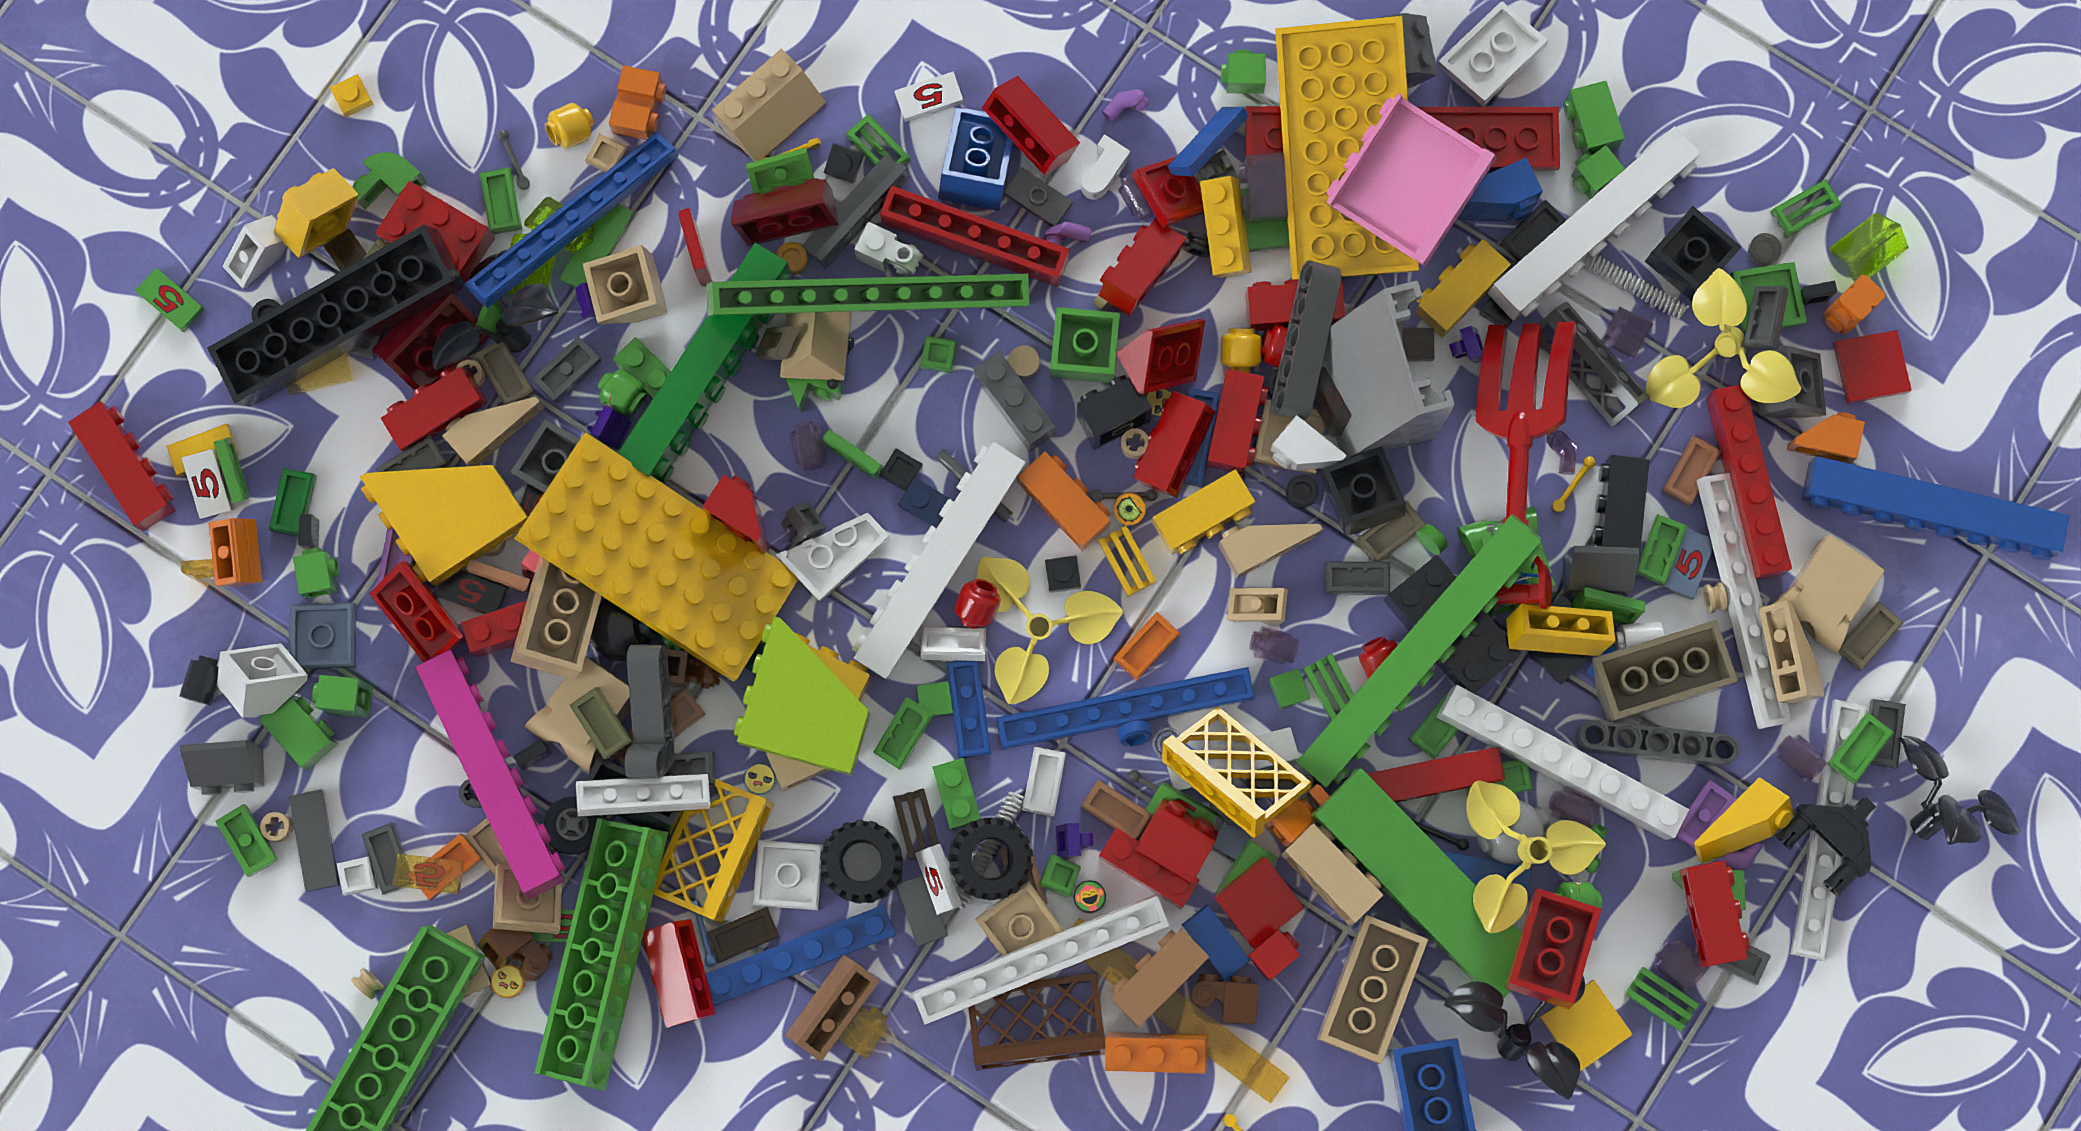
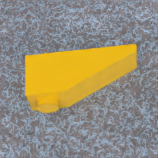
(1747, 821)

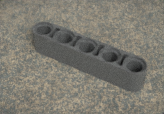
(1306, 340)
(1672, 739)

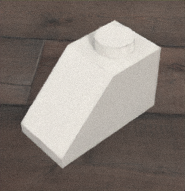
(254, 251)
(1304, 448)

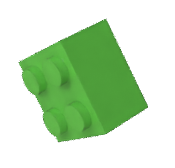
(1084, 345)

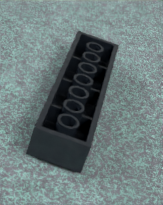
(336, 316)

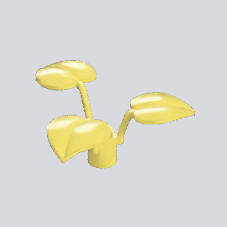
(1722, 302)
(1089, 620)
(1567, 847)

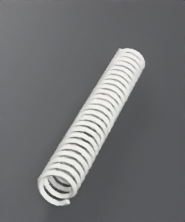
(1637, 285)
(987, 844)

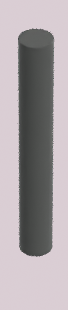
(959, 471)

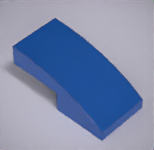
(1216, 942)

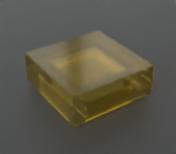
(197, 568)

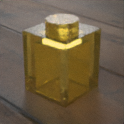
(866, 1031)

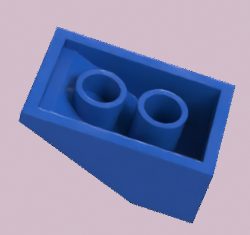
(975, 161)
(1504, 195)

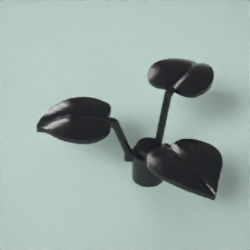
(527, 306)
(1948, 814)
(1481, 1008)

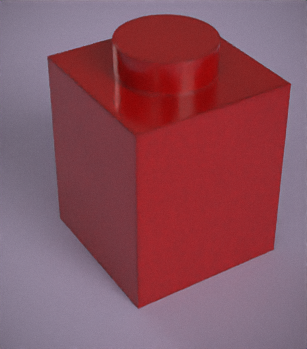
(1274, 954)

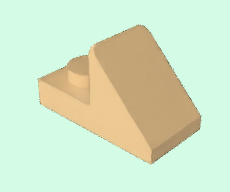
(1257, 605)

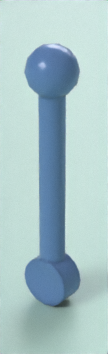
(710, 959)

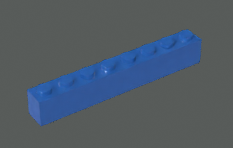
(1935, 508)

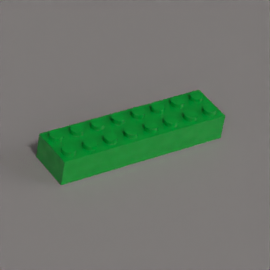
(700, 376)

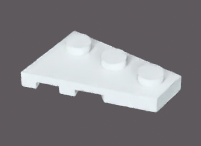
(830, 558)

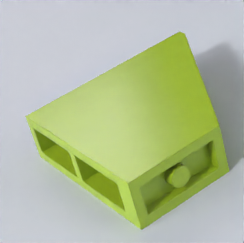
(800, 706)

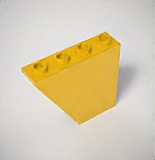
(445, 514)

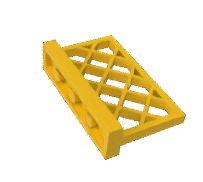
(1212, 782)
(732, 865)

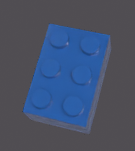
(1432, 1087)

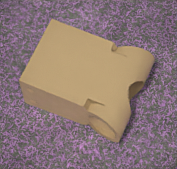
(1831, 590)
(560, 725)

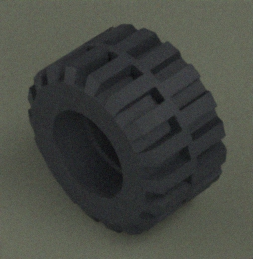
(841, 841)
(1018, 863)

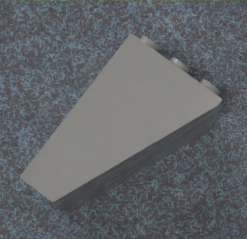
(1375, 380)

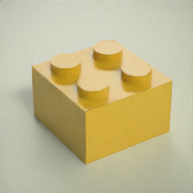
(315, 212)

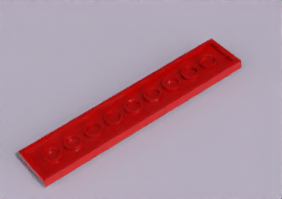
(1504, 131)

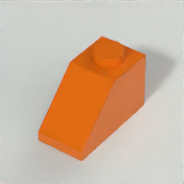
(1833, 439)
(1291, 821)

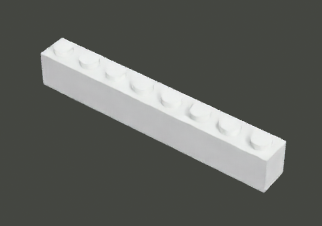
(1594, 223)
(939, 560)
(1562, 763)

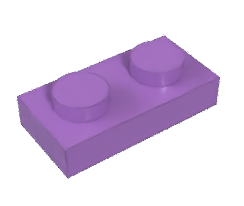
(1704, 811)

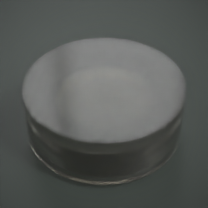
(1764, 249)

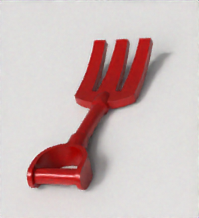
(1524, 422)

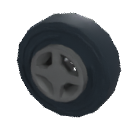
(560, 830)

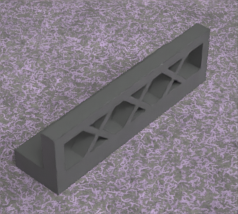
(856, 210)
(1602, 362)

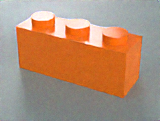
(1064, 500)
(1156, 1052)

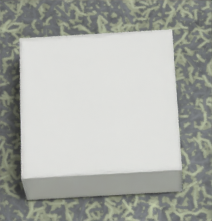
(356, 876)

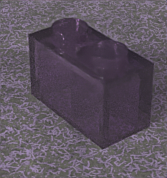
(1264, 188)

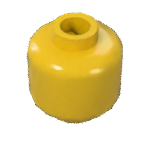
(569, 125)
(1241, 349)

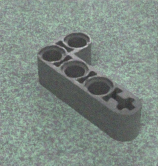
(650, 713)

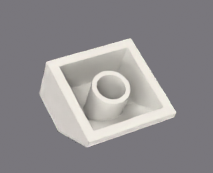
(259, 678)

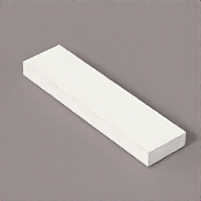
(1279, 741)
(642, 795)

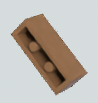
(1158, 976)
(832, 1008)

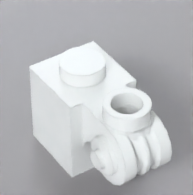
(880, 248)

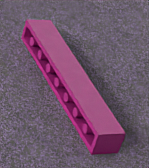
(490, 774)

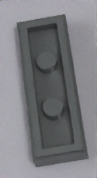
(314, 840)

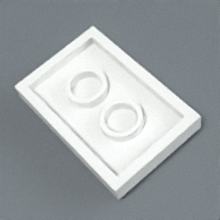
(1492, 53)

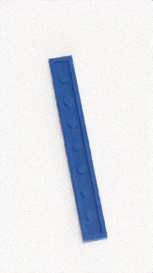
(571, 220)
(1123, 707)

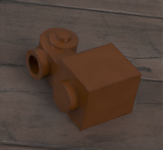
(685, 671)
(505, 945)
(1236, 997)

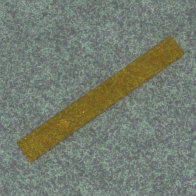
(1187, 1018)

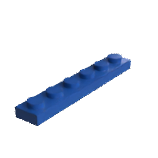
(799, 955)

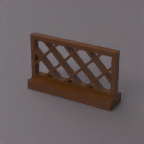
(1044, 1049)

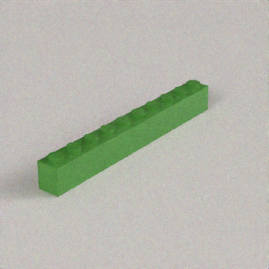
(867, 294)
(1420, 649)

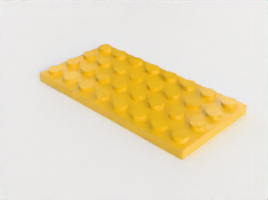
(1329, 96)
(657, 557)

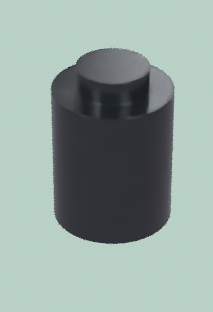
(200, 680)

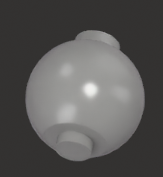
(1531, 823)

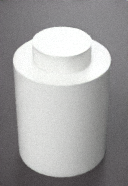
(1637, 633)

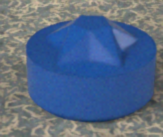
(1134, 733)

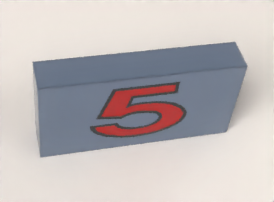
(1689, 564)

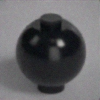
(616, 631)

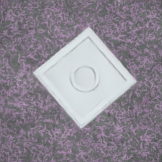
(787, 875)

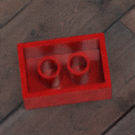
(462, 235)
(1553, 948)

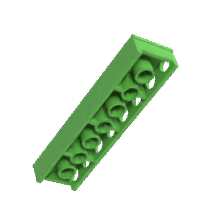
(1417, 877)
(601, 954)
(400, 1034)

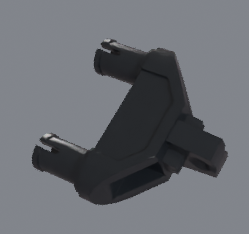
(1842, 830)

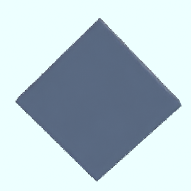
(323, 635)

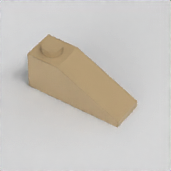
(485, 431)
(1260, 544)
(1790, 655)

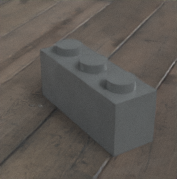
(1014, 401)

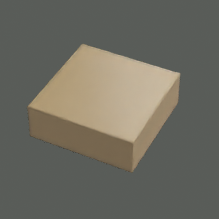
(605, 153)

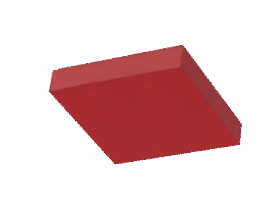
(1169, 195)
(695, 246)
(1872, 366)
(1258, 902)

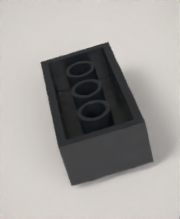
(1476, 656)

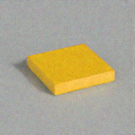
(1588, 1027)

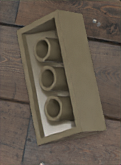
(1663, 672)

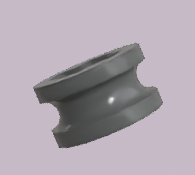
(463, 791)

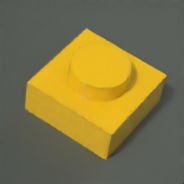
(351, 95)

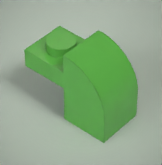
(385, 171)

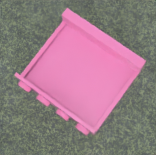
(1409, 179)

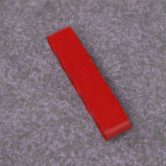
(1440, 775)

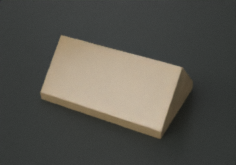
(819, 346)

